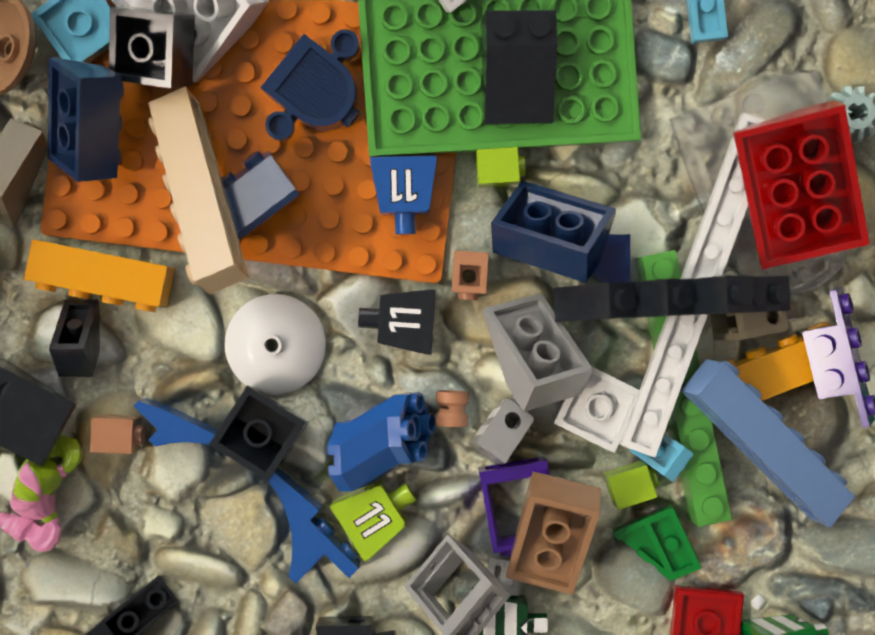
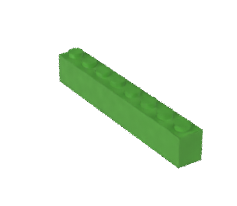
(702, 475)

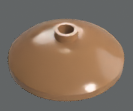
(16, 43)

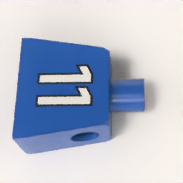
(404, 188)

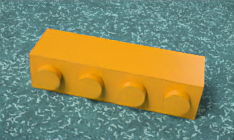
(98, 274)
(777, 368)

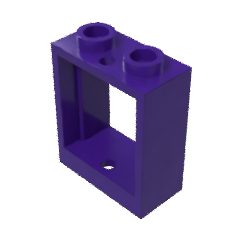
(502, 473)

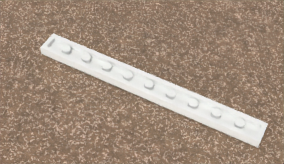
(681, 333)

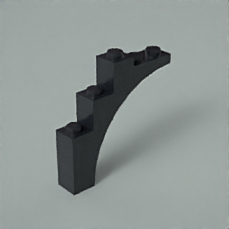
(672, 297)

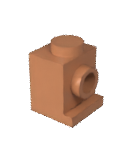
(471, 261)

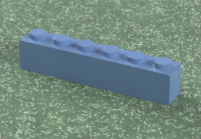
(767, 441)

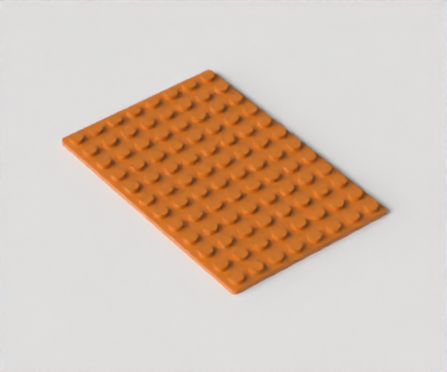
(326, 227)

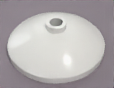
(299, 341)

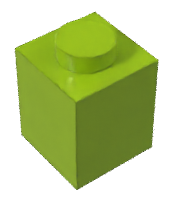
(499, 167)
(631, 484)

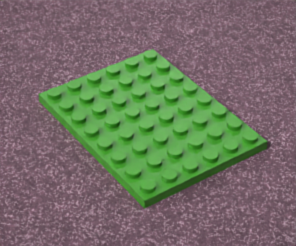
(429, 81)

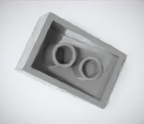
(536, 352)

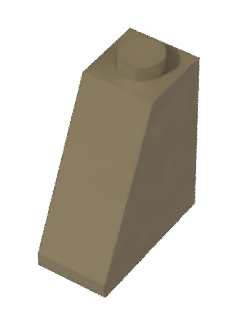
(20, 160)

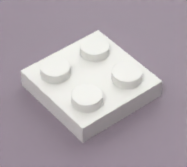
(600, 410)

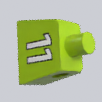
(373, 515)

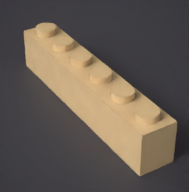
(196, 192)

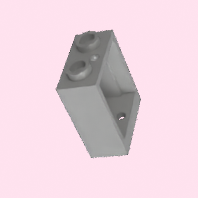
(479, 604)

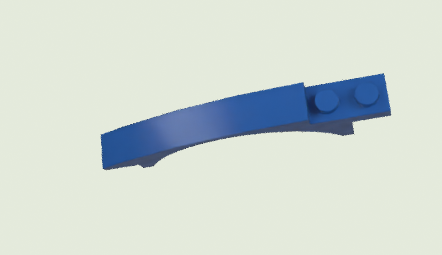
(310, 536)

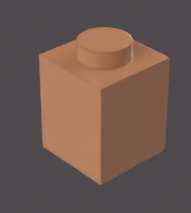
(117, 434)

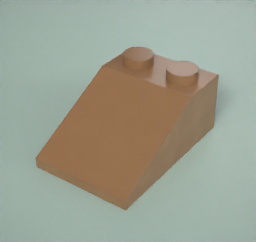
(554, 532)

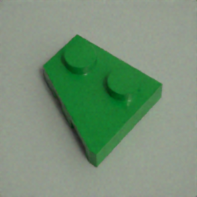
(661, 541)

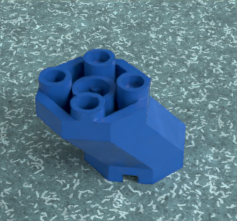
(380, 441)

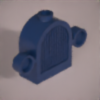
(313, 87)

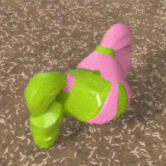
(35, 497)

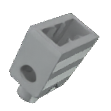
(495, 438)

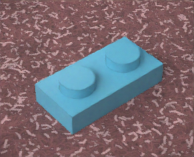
(707, 20)
(669, 459)

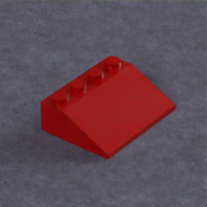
(802, 185)

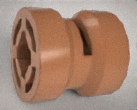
(452, 408)

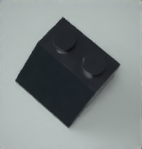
(258, 433)

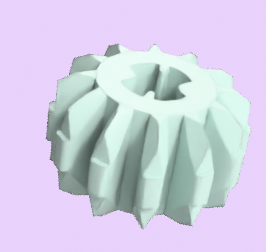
(862, 108)

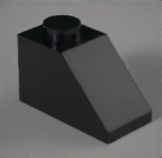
(76, 339)

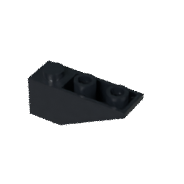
(137, 611)

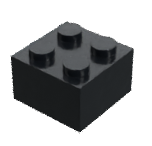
(152, 46)

